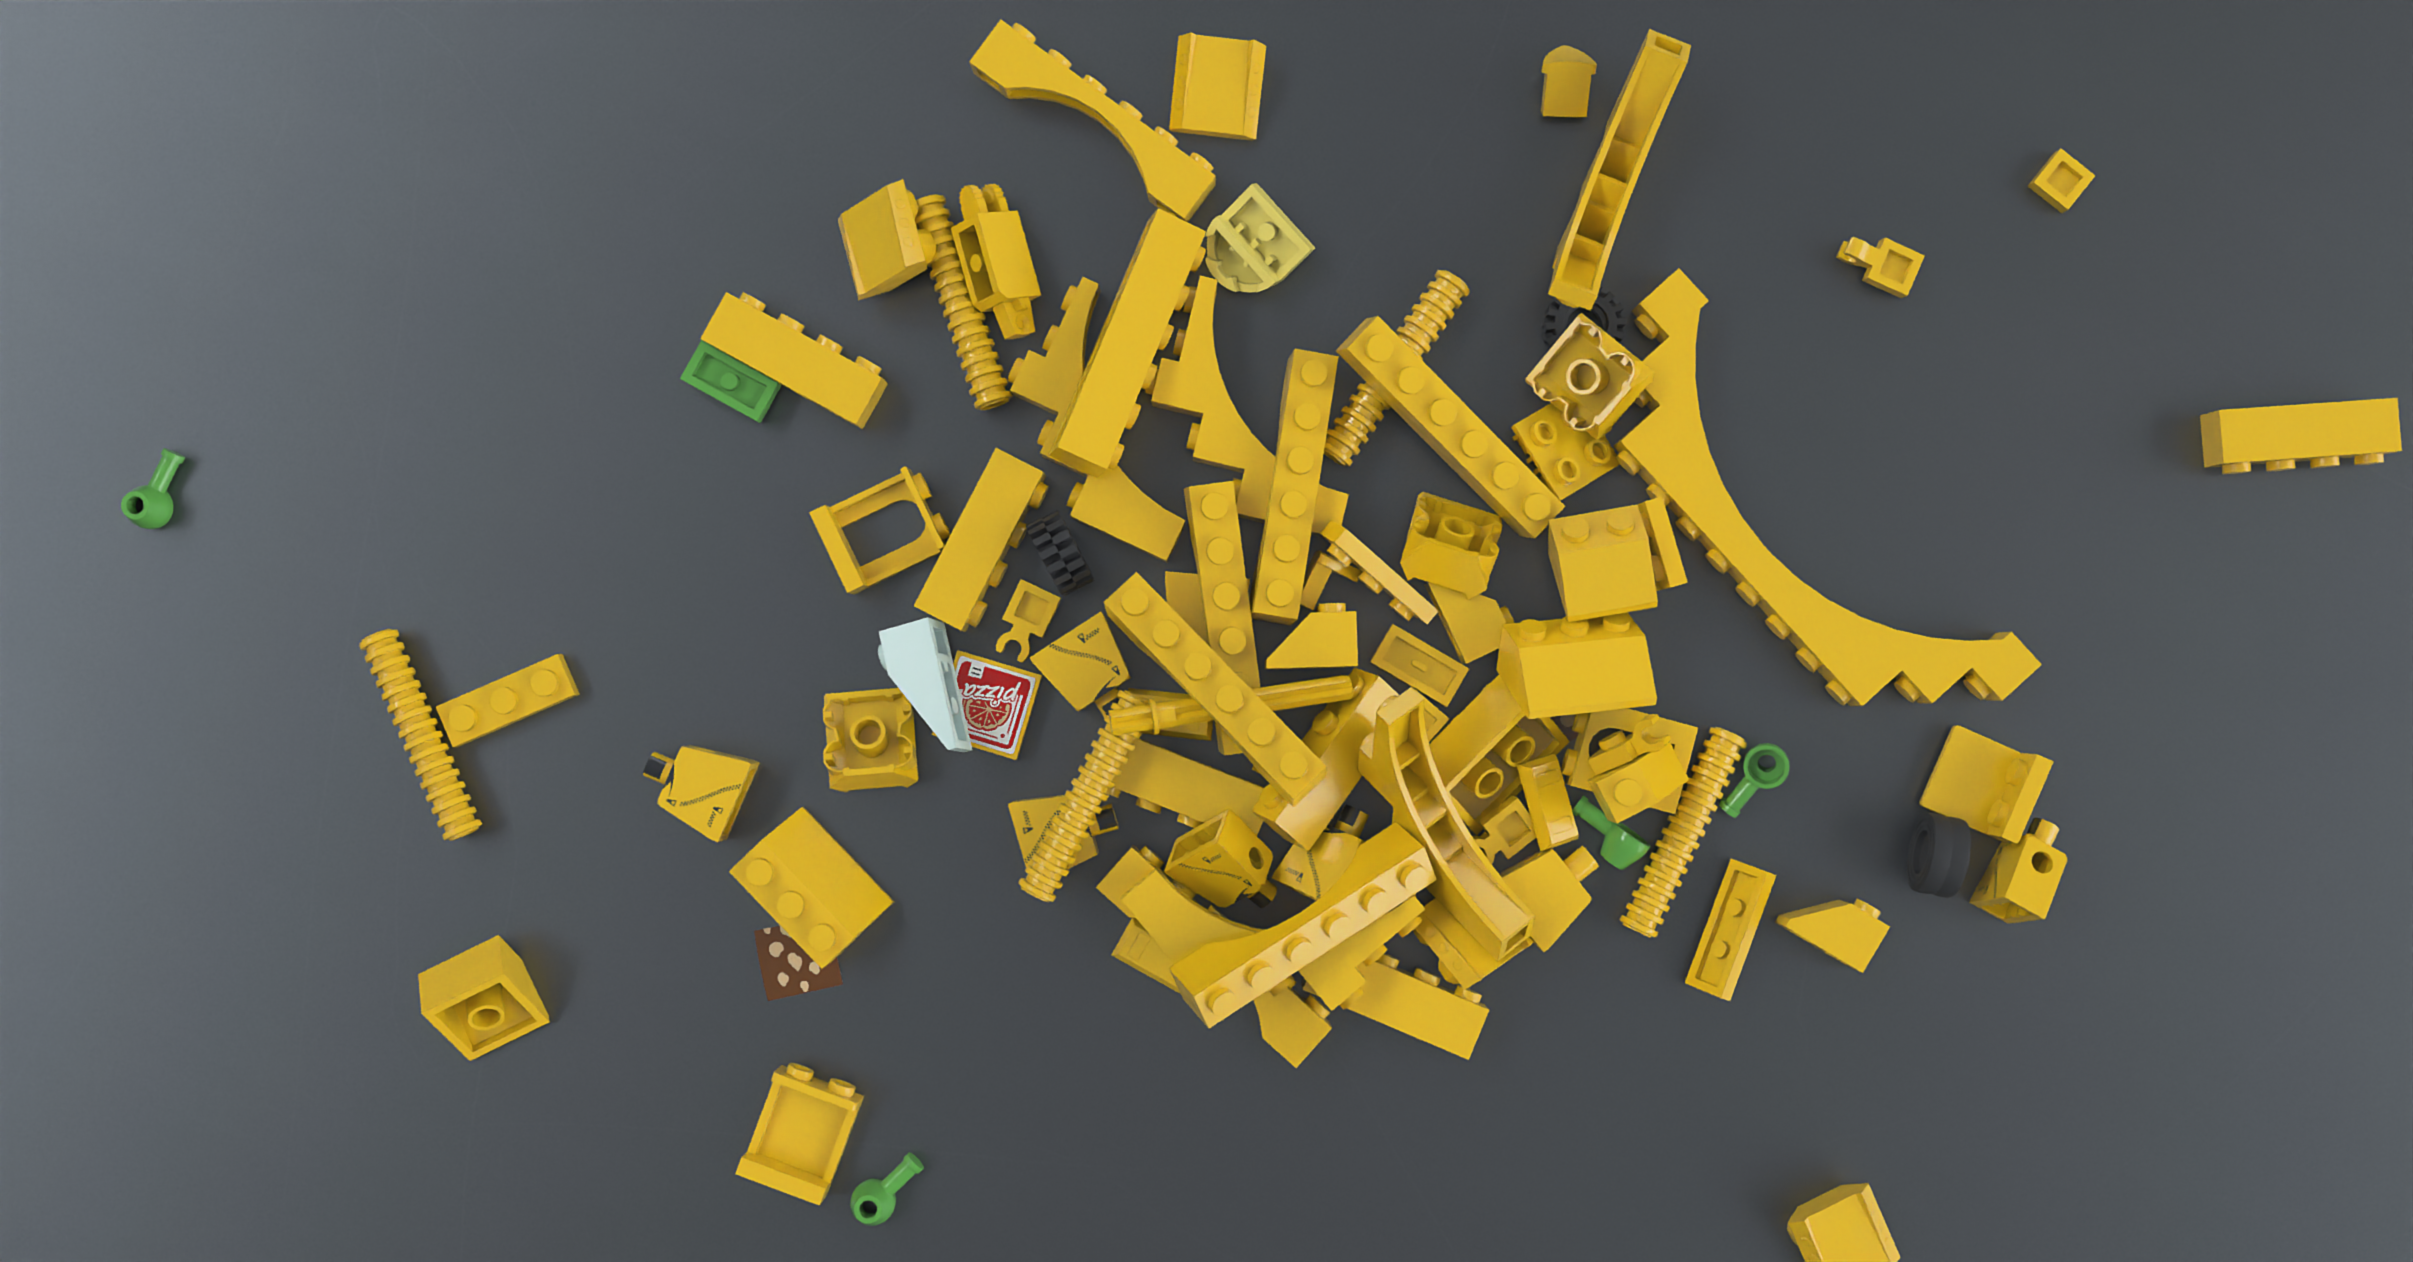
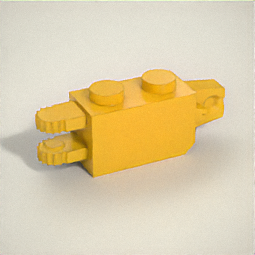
(996, 259)

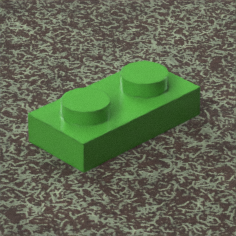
(730, 381)

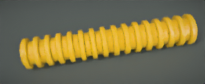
(964, 318)
(1417, 334)
(420, 734)
(1080, 806)
(1683, 832)

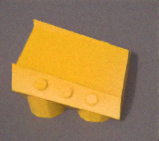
(1217, 86)
(884, 240)
(1589, 377)
(1451, 545)
(869, 740)
(1459, 953)
(1842, 1227)

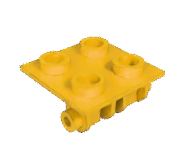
(1563, 455)

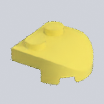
(1254, 244)

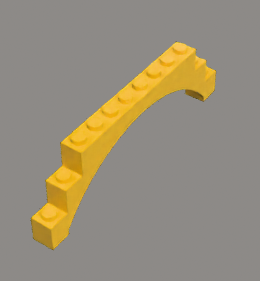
(1846, 649)

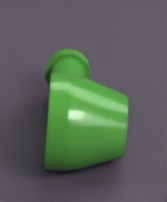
(156, 500)
(1757, 776)
(1620, 844)
(883, 1192)

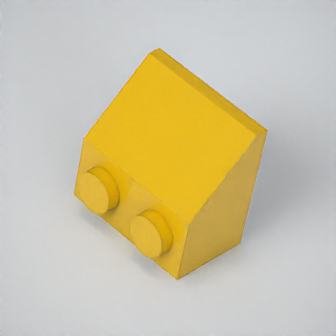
(1602, 563)
(1319, 641)
(481, 998)

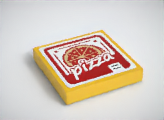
(995, 702)

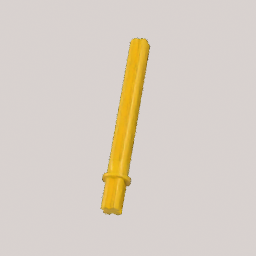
(1187, 711)

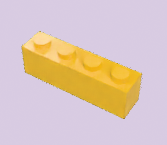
(795, 360)
(2301, 433)
(981, 541)
(1336, 742)
(1184, 786)
(1419, 1005)

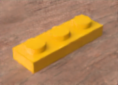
(1377, 574)
(507, 700)
(1730, 929)

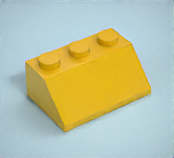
(1576, 665)
(1482, 750)
(811, 887)

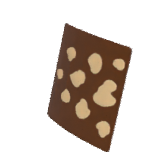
(788, 968)

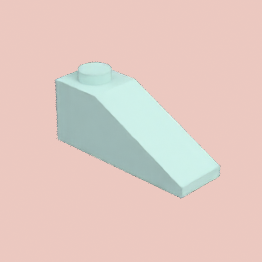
(923, 670)

